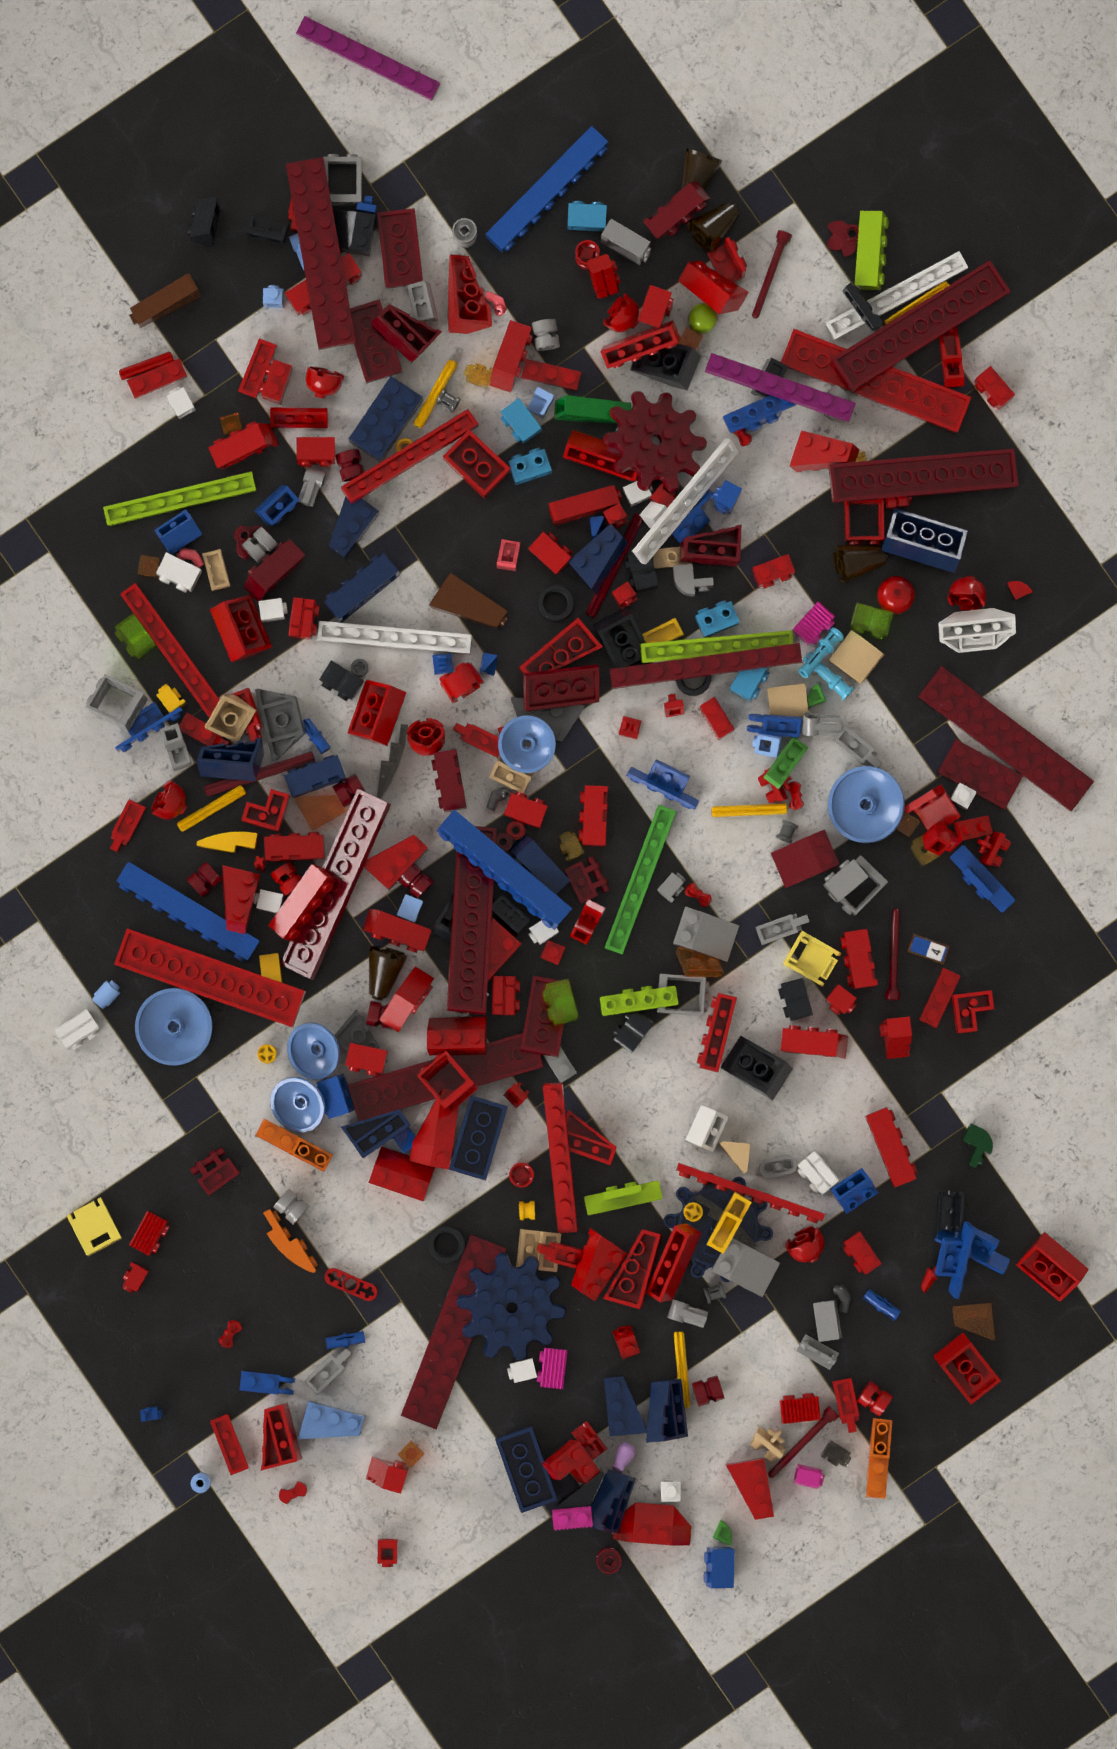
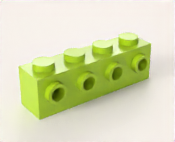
(870, 250)

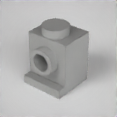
(672, 886)

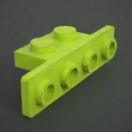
(640, 1000)
(624, 1197)

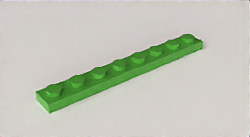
(640, 879)

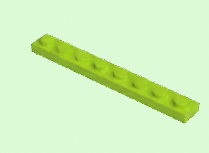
(179, 499)
(710, 646)

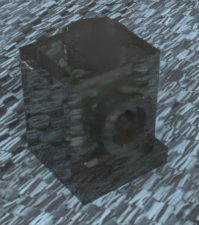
(836, 1454)

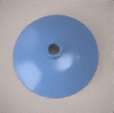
(519, 756)
(305, 1054)
(291, 1110)

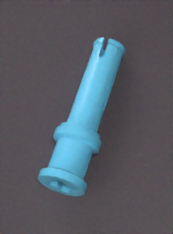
(825, 647)
(835, 682)

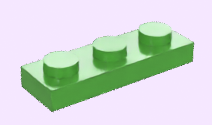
(785, 762)

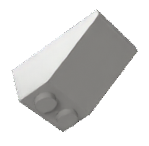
(706, 934)
(746, 1267)

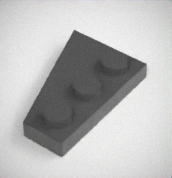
(355, 1032)

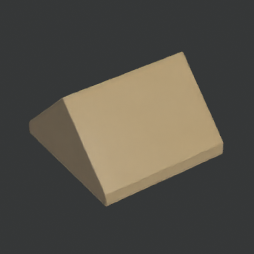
(230, 717)
(738, 1154)

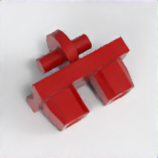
(776, 794)
(990, 847)
(589, 1440)

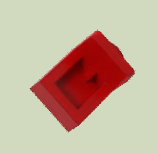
(626, 1341)

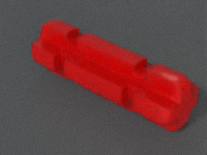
(260, 864)

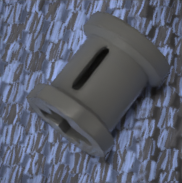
(448, 400)
(787, 831)
(714, 1292)

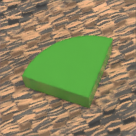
(815, 696)
(723, 1533)

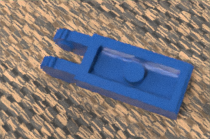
(776, 725)
(264, 1383)
(151, 1413)

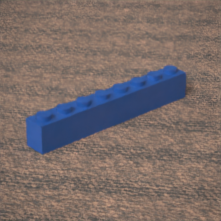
(547, 189)
(504, 870)
(186, 910)

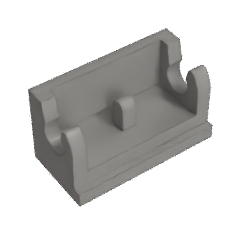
(422, 301)
(827, 1320)

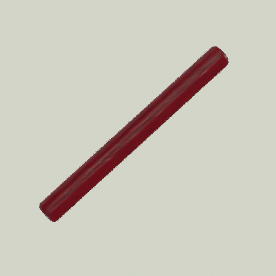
(629, 537)
(264, 772)

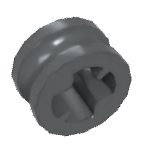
(355, 663)

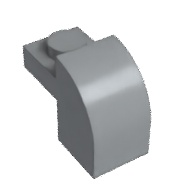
(686, 583)
(176, 747)

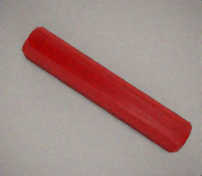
(146, 365)

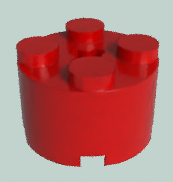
(461, 682)

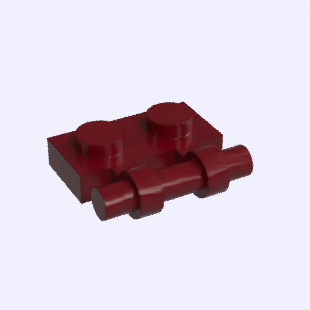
(581, 882)
(219, 1175)

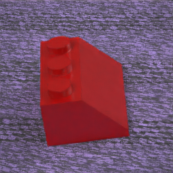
(240, 628)
(376, 712)
(457, 1036)
(400, 1175)
(1052, 1267)

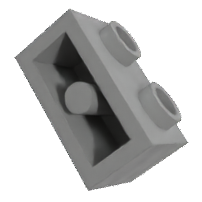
(845, 880)

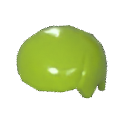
(702, 318)

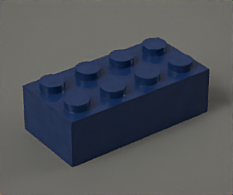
(385, 419)
(924, 540)
(361, 588)
(478, 1138)
(525, 1469)

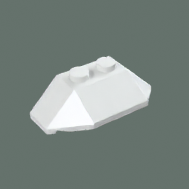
(977, 629)

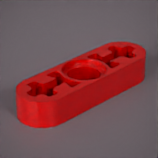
(348, 1276)

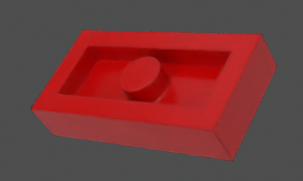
(973, 828)

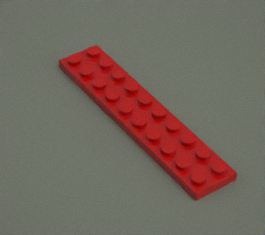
(891, 388)
(210, 978)

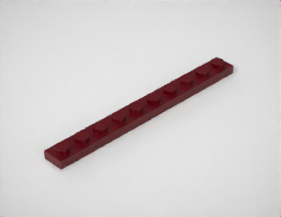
(706, 666)

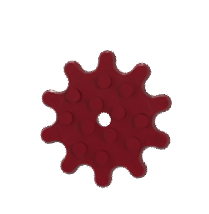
(641, 454)

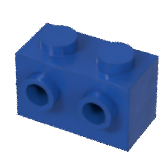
(726, 497)
(276, 505)
(178, 532)
(336, 1096)
(854, 1190)
(719, 1567)

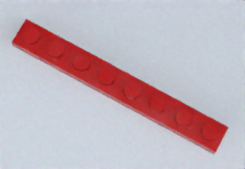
(409, 456)
(170, 648)
(560, 1157)
(757, 1196)

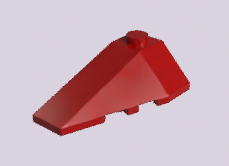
(466, 302)
(436, 1136)

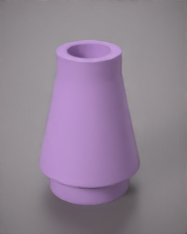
(623, 1456)

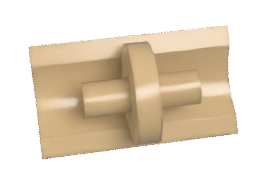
(771, 1441)

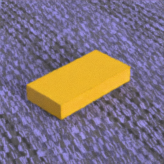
(666, 632)

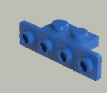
(756, 414)
(694, 521)
(149, 720)
(666, 781)
(982, 879)
(981, 1249)
(954, 1258)

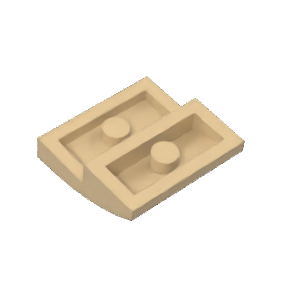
(856, 657)
(788, 700)
(510, 777)
(528, 1244)

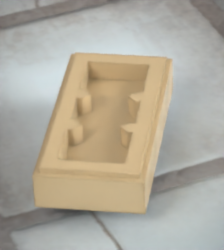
(667, 558)
(216, 570)

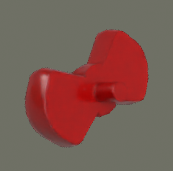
(744, 438)
(796, 802)
(692, 891)
(227, 1339)
(287, 1495)

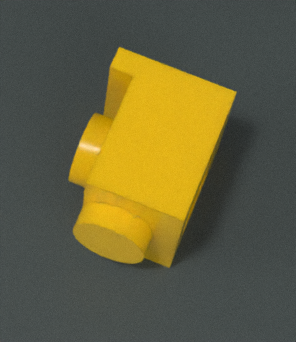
(170, 698)

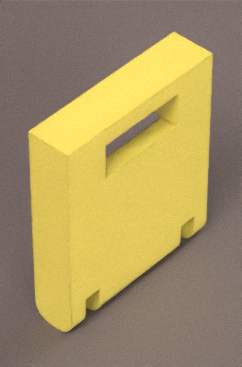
(815, 959)
(92, 1223)

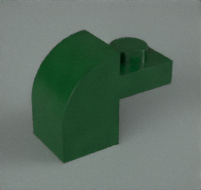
(981, 1141)

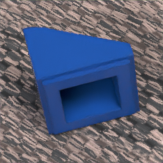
(597, 525)
(488, 664)
(405, 1139)

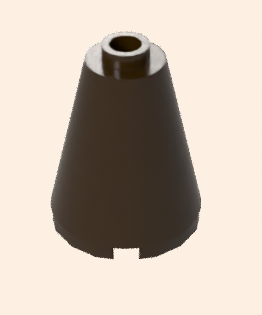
(699, 168)
(713, 225)
(857, 560)
(384, 970)

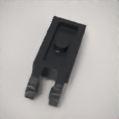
(862, 307)

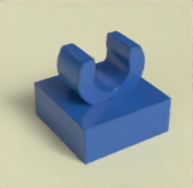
(367, 206)
(442, 663)

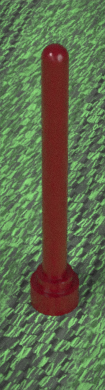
(783, 239)
(893, 992)
(829, 1416)

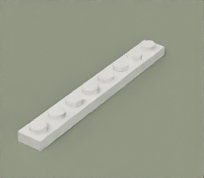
(900, 294)
(685, 501)
(394, 637)

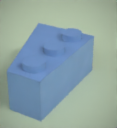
(329, 1421)

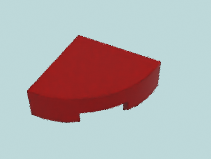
(1018, 589)

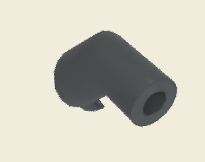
(496, 796)
(844, 1296)

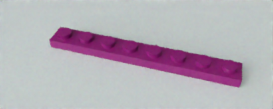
(368, 58)
(780, 387)

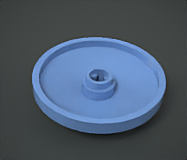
(866, 804)
(173, 1026)

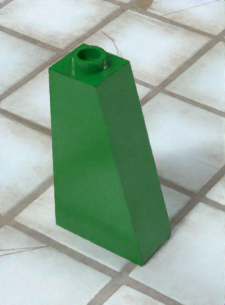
(586, 409)

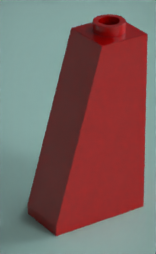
(583, 505)

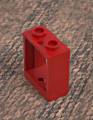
(872, 540)
(459, 1094)

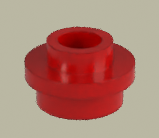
(516, 824)

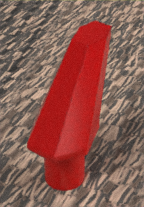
(929, 1279)

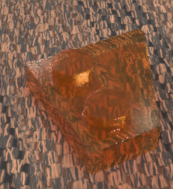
(320, 809)
(698, 964)
(975, 1319)

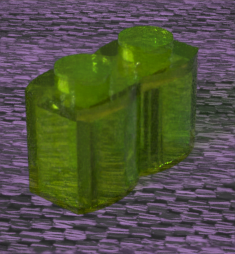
(871, 620)
(135, 636)

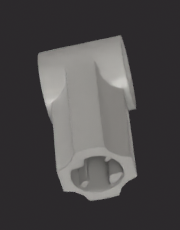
(313, 481)
(815, 723)
(683, 1313)

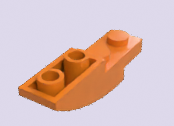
(293, 1145)
(293, 1250)
(878, 1458)

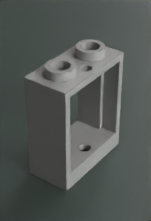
(346, 199)
(626, 242)
(131, 712)
(875, 876)
(704, 988)

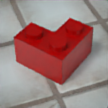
(268, 817)
(965, 1007)
(366, 1058)
(573, 1459)

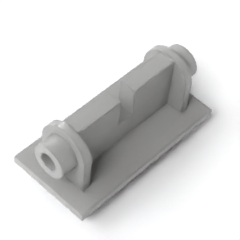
(817, 1352)

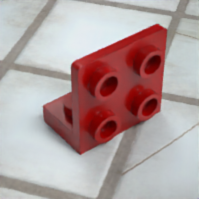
(727, 261)
(934, 807)

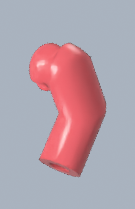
(498, 303)
(190, 554)

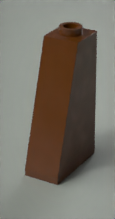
(165, 301)
(467, 603)

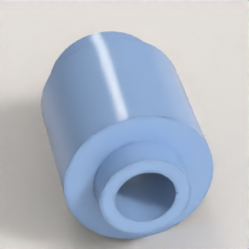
(106, 994)
(201, 1476)

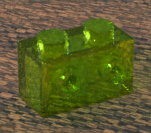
(560, 1001)

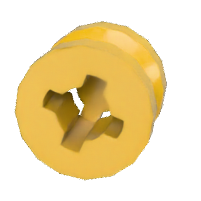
(263, 1053)
(527, 1210)
(694, 1210)

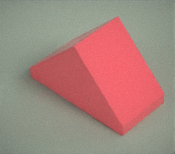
(508, 555)

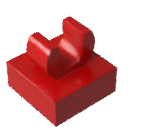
(673, 706)
(630, 727)
(516, 1095)

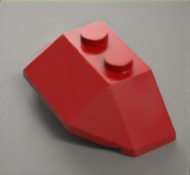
(654, 1525)

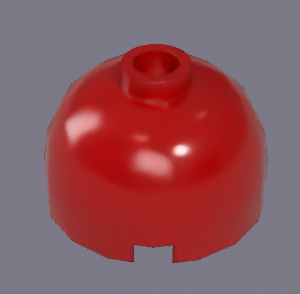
(622, 315)
(323, 382)
(967, 593)
(896, 594)
(426, 736)
(169, 802)
(806, 1245)

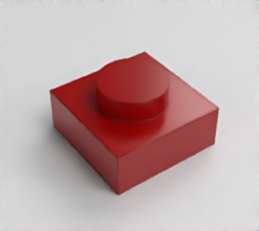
(552, 952)

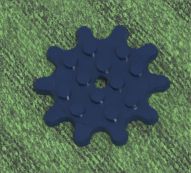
(704, 1255)
(493, 1295)

